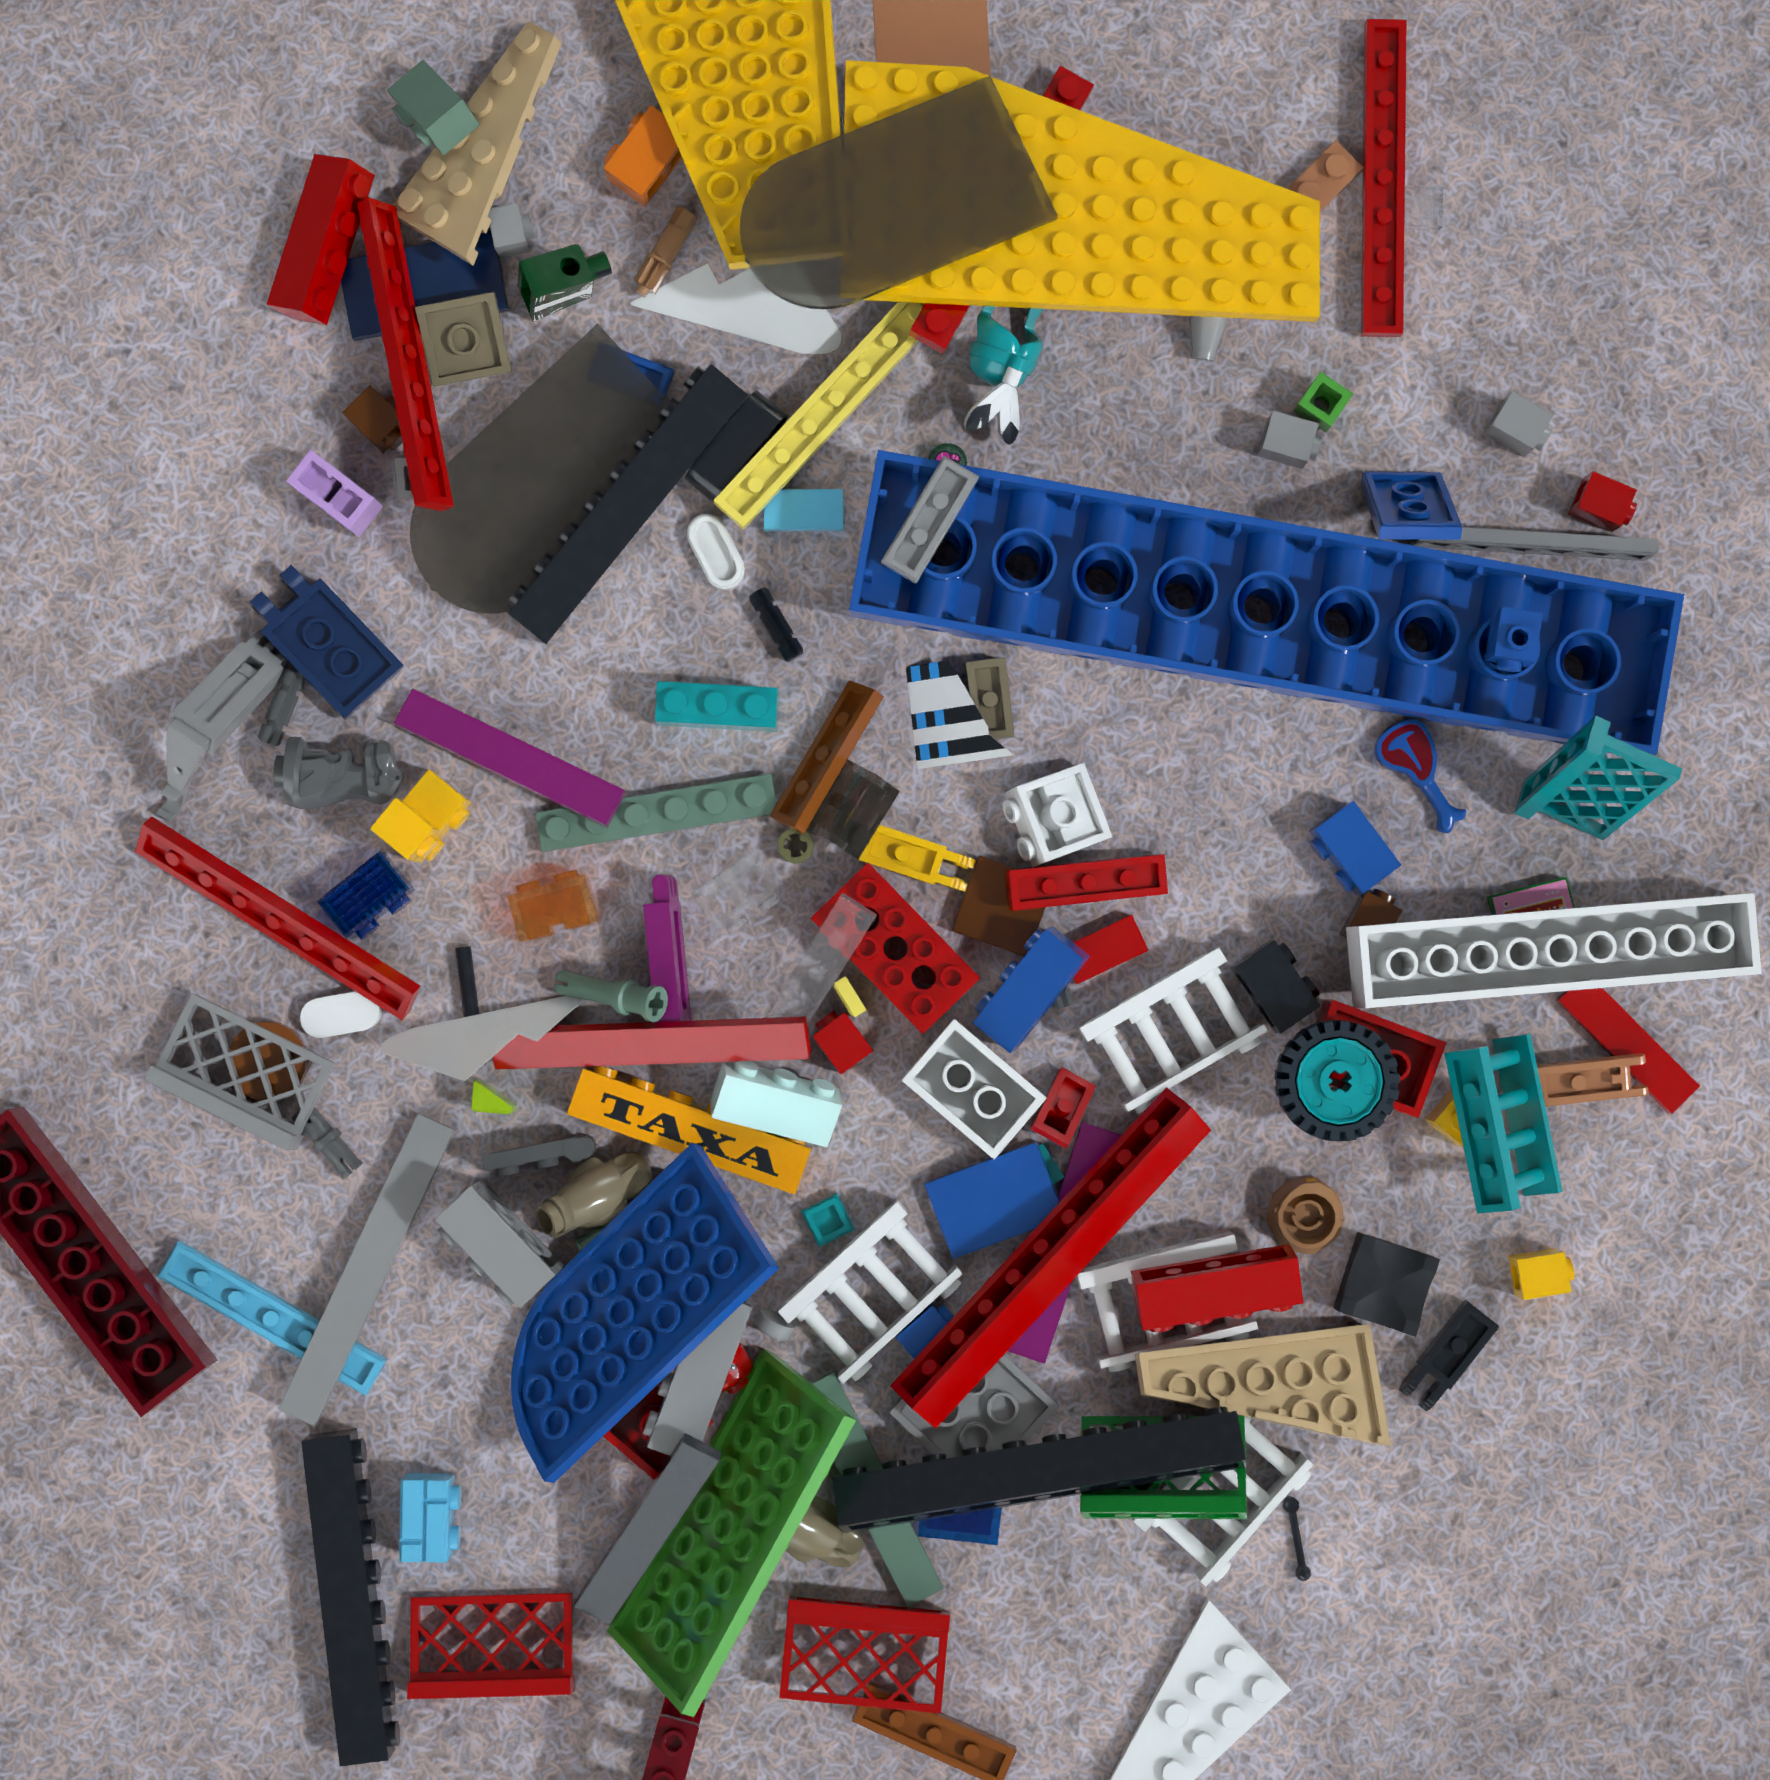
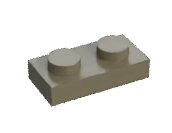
(991, 695)

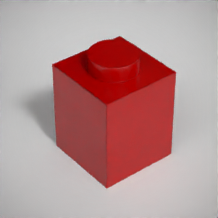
(1603, 502)
(841, 1041)

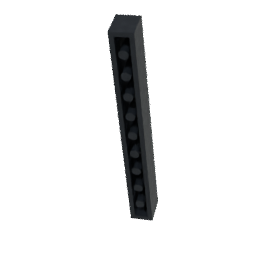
(1039, 1471)

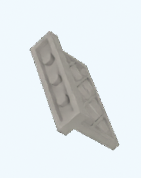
(225, 1104)

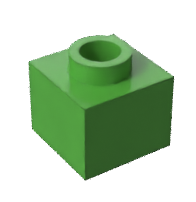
(1329, 391)

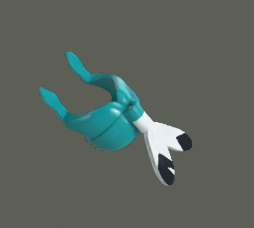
(1004, 364)

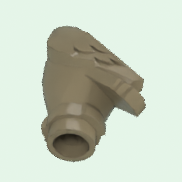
(594, 1194)
(823, 1539)

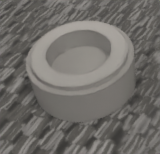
(773, 1325)

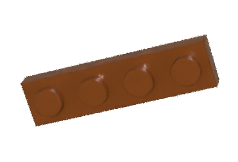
(826, 756)
(939, 1737)

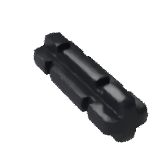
(776, 624)

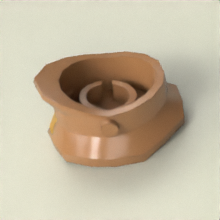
(1306, 1223)

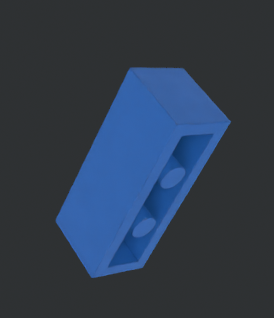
(1029, 988)

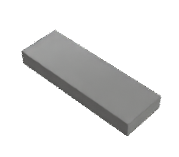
(930, 519)

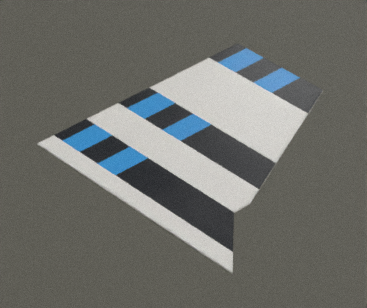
(946, 719)

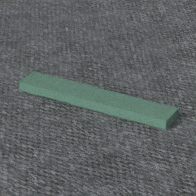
(896, 1543)

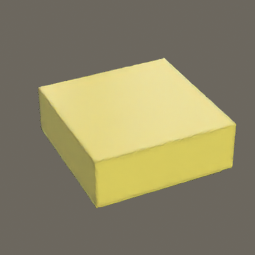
(849, 997)

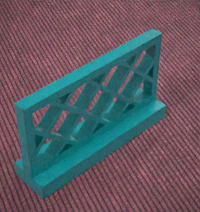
(1570, 768)

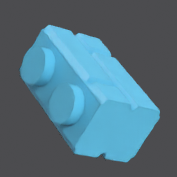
(428, 1517)

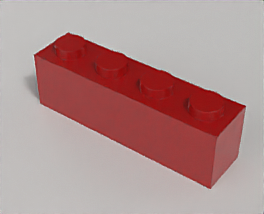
(320, 239)
(1217, 1288)

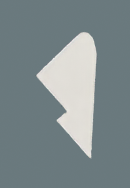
(744, 309)
(467, 1043)

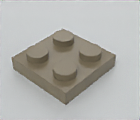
(463, 339)

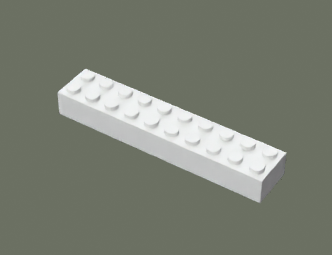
(1553, 950)

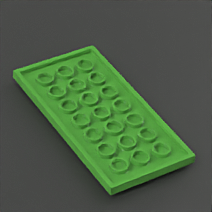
(734, 1532)

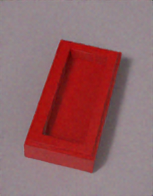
(1110, 947)

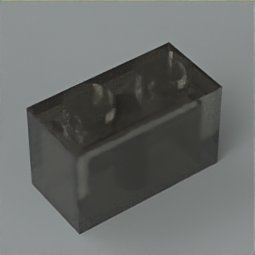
(853, 809)

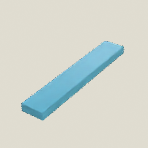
(260, 1310)

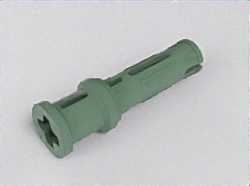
(624, 996)

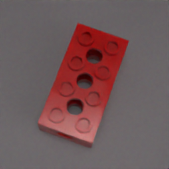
(924, 948)

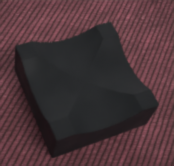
(1386, 1283)

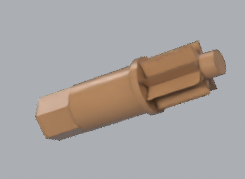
(664, 252)

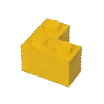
(422, 818)

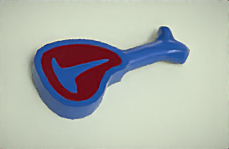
(1411, 751)

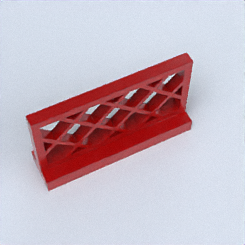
(868, 1618)
(490, 1683)

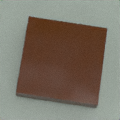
(986, 910)

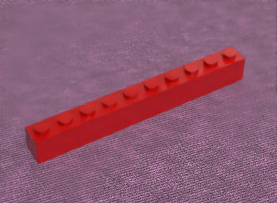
(1050, 1258)

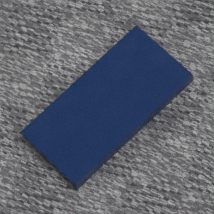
(434, 278)

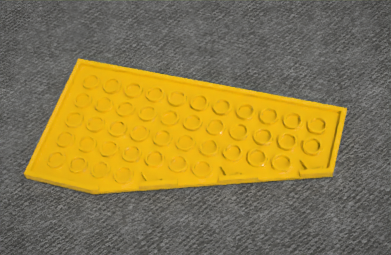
(738, 90)
(1134, 223)

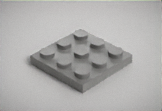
(996, 1411)

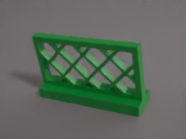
(1164, 1503)

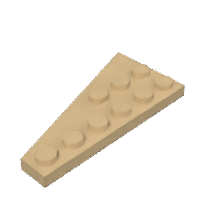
(455, 191)
(1296, 1380)

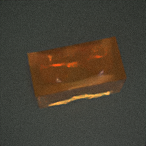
(544, 907)

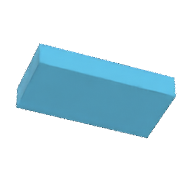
(805, 510)

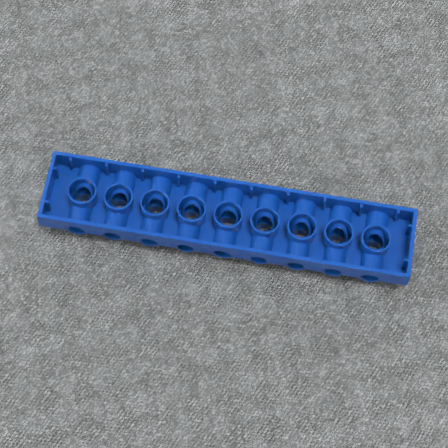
(1380, 587)

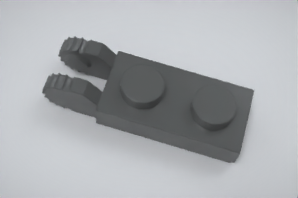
(542, 1154)

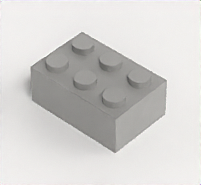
(498, 1244)

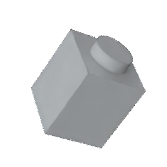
(1520, 424)
(1289, 440)

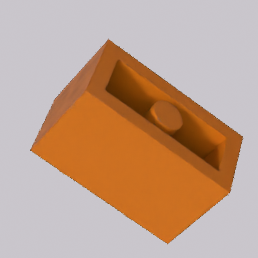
(644, 156)

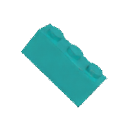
(717, 706)

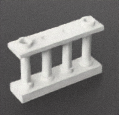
(1172, 990)
(832, 1278)
(1099, 1280)
(1217, 1563)

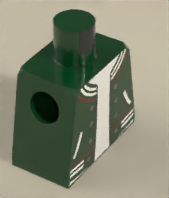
(559, 279)

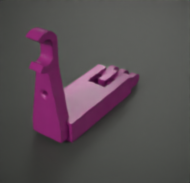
(667, 947)

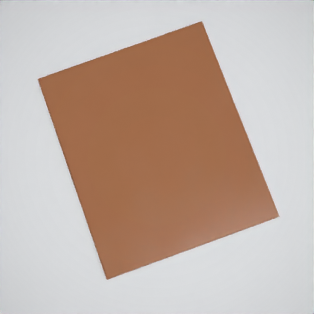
(933, 33)

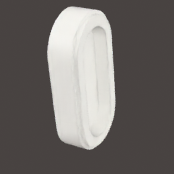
(716, 552)
(339, 1015)

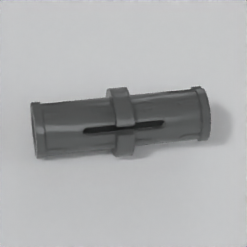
(330, 1144)

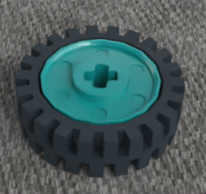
(1336, 1112)

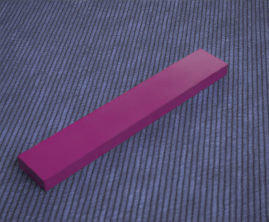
(510, 757)
(1088, 1148)

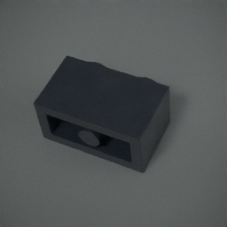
(1276, 985)

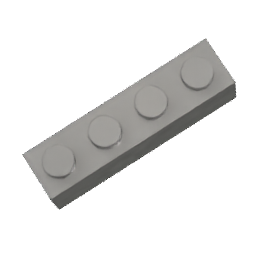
(695, 1386)

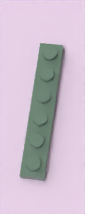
(661, 813)

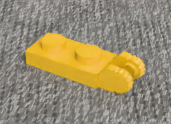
(913, 857)

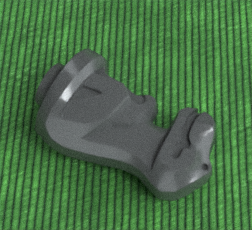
(324, 778)

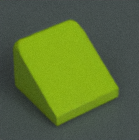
(489, 1100)

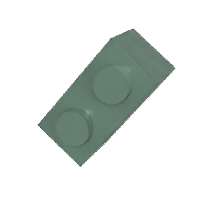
(432, 107)

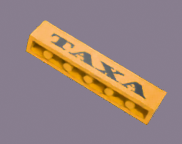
(676, 1123)

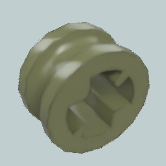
(786, 853)

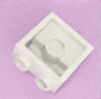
(1056, 815)

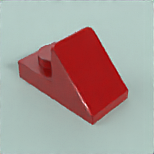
(1063, 1108)

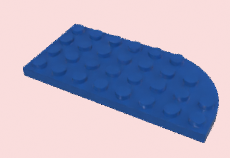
(632, 1309)

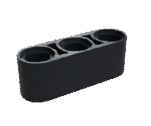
(735, 445)

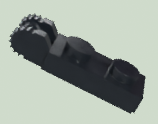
(1450, 1353)

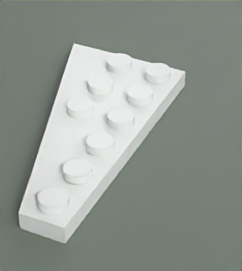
(1202, 1703)

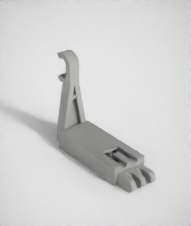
(215, 712)

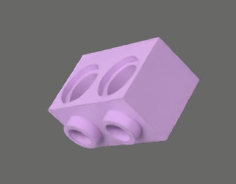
(334, 493)

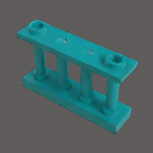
(1483, 1129)

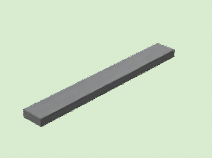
(366, 1270)

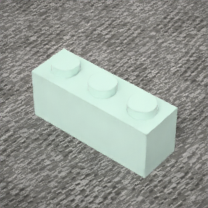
(776, 1102)

